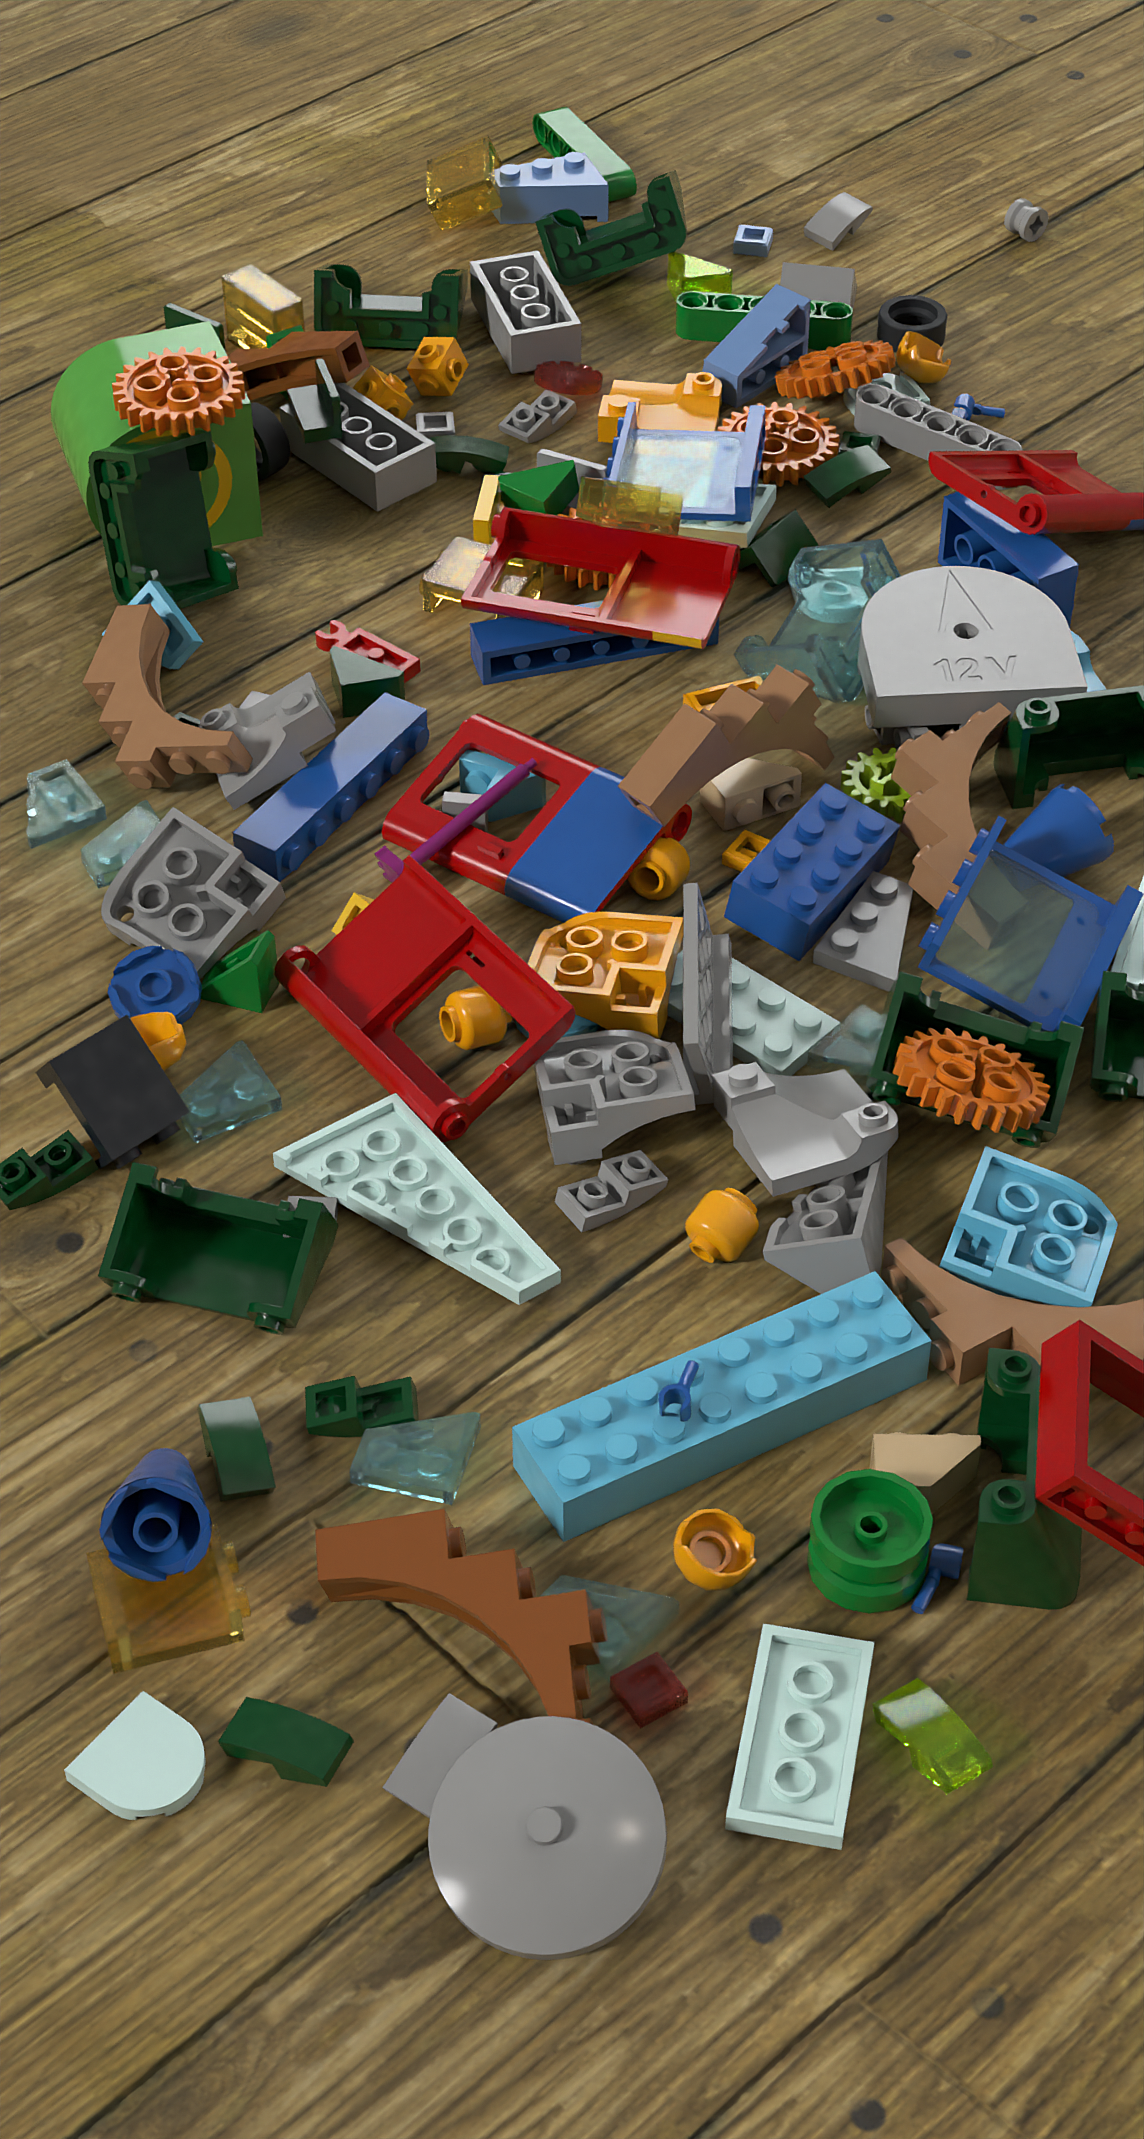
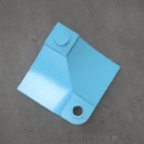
(1030, 1234)

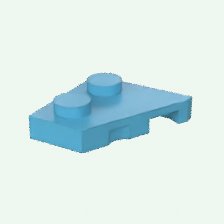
(182, 638)

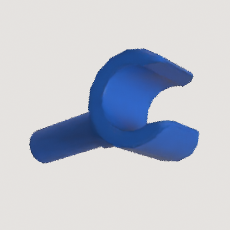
(970, 408)
(679, 1392)
(944, 1562)

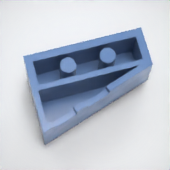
(548, 186)
(760, 345)

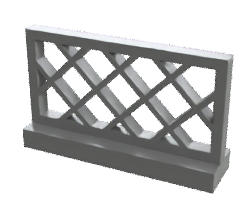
(705, 998)

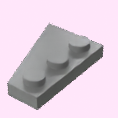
(869, 933)

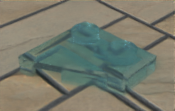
(59, 804)
(115, 845)
(849, 1042)
(229, 1095)
(417, 1457)
(630, 1616)

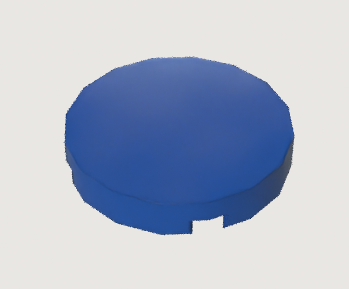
(155, 982)

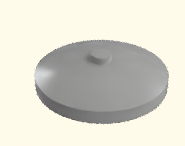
(547, 1838)

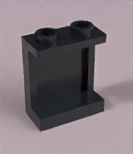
(116, 1092)

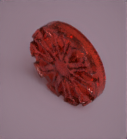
(567, 378)

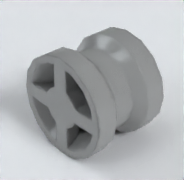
(1026, 220)

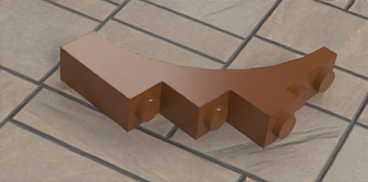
(293, 358)
(426, 1564)

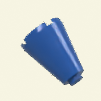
(1063, 833)
(157, 1519)

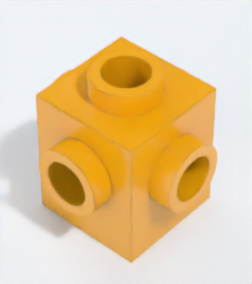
(437, 366)
(385, 391)

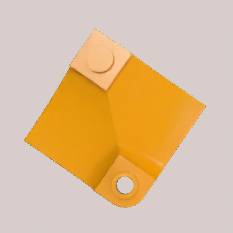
(681, 406)
(613, 967)

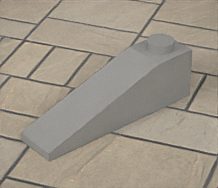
(833, 1230)

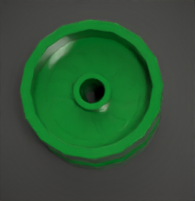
(869, 1540)

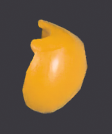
(921, 358)
(162, 1036)
(713, 1549)

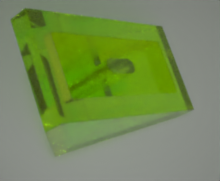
(693, 274)

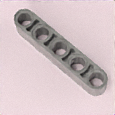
(921, 427)

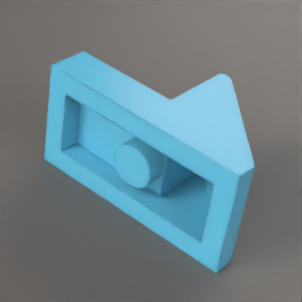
(482, 771)

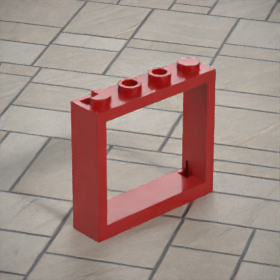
(1063, 1476)

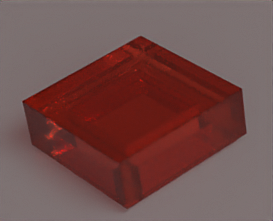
(648, 1689)

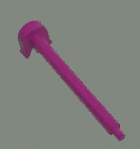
(394, 865)

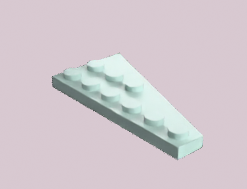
(412, 1185)

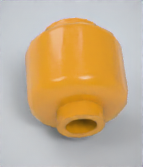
(661, 870)
(473, 1019)
(722, 1225)

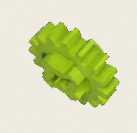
(871, 783)

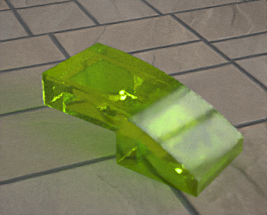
(935, 1735)

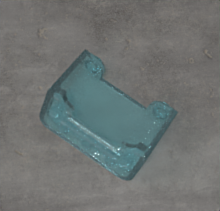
(826, 621)

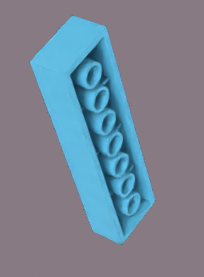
(748, 1397)

